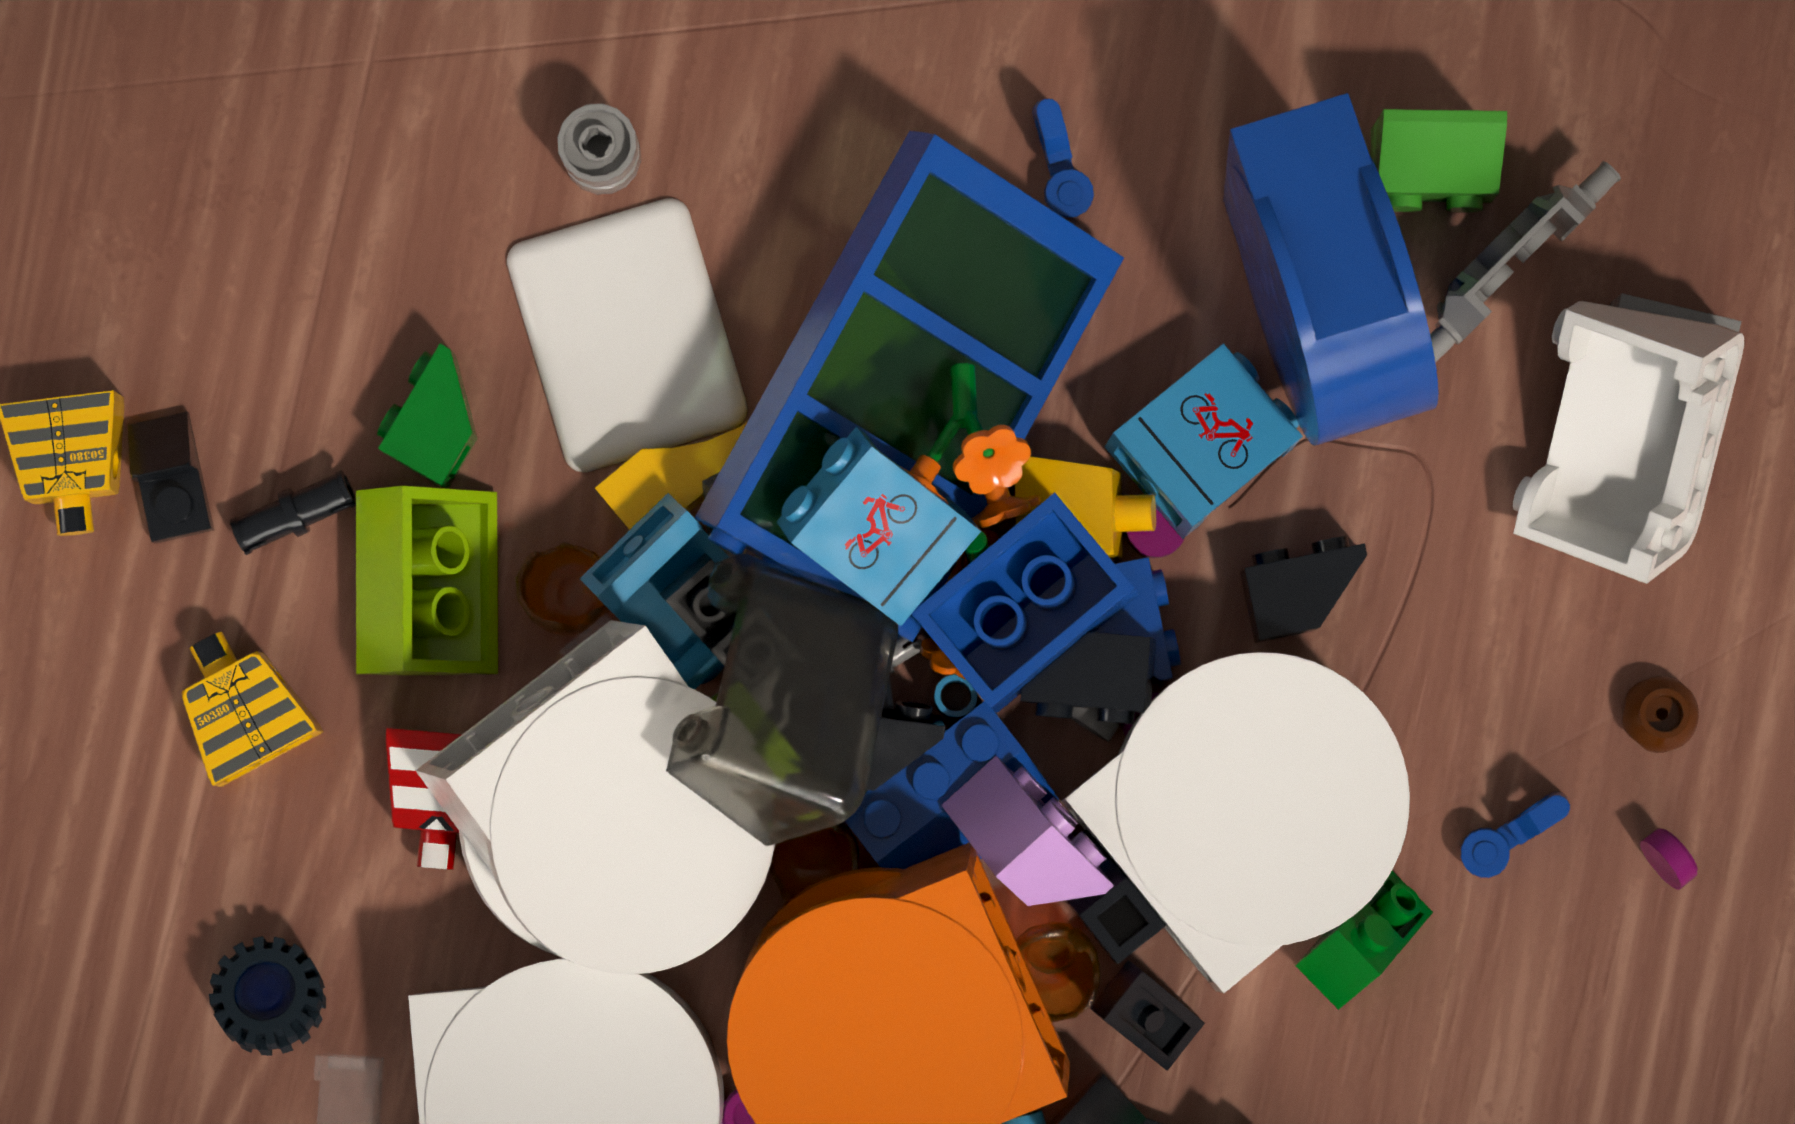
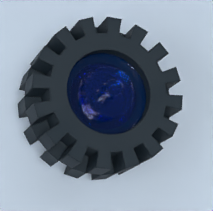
(267, 996)

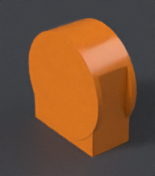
(893, 1005)

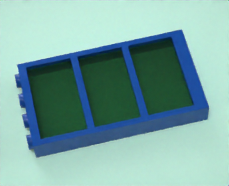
(931, 278)

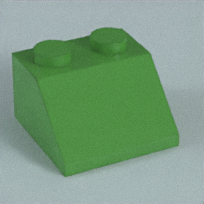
(1439, 157)

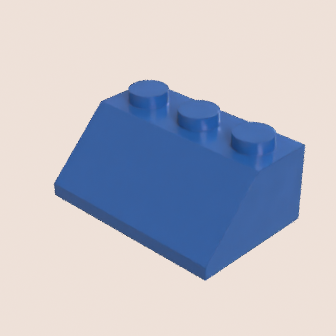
(1024, 602)
(904, 816)

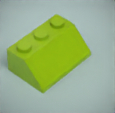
(426, 581)

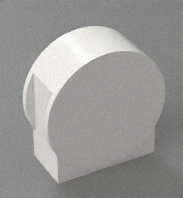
(1252, 807)
(580, 824)
(563, 1051)

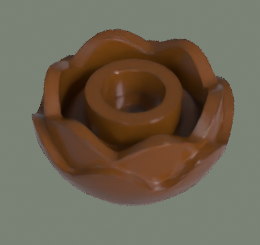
(1641, 720)

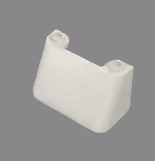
(1631, 437)

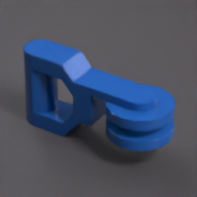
(1067, 190)
(1487, 850)

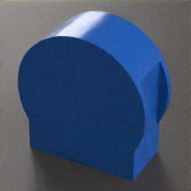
(1329, 271)

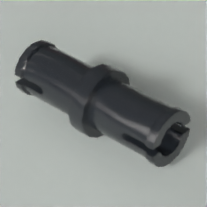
(293, 512)

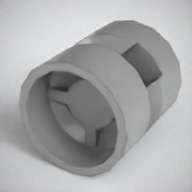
(599, 149)

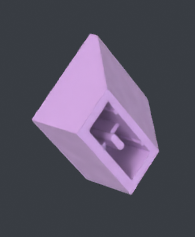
(1025, 839)

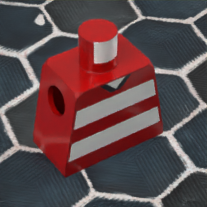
(412, 801)

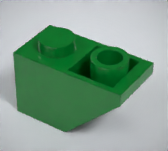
(435, 424)
(1366, 943)

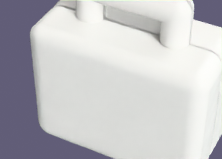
(626, 334)

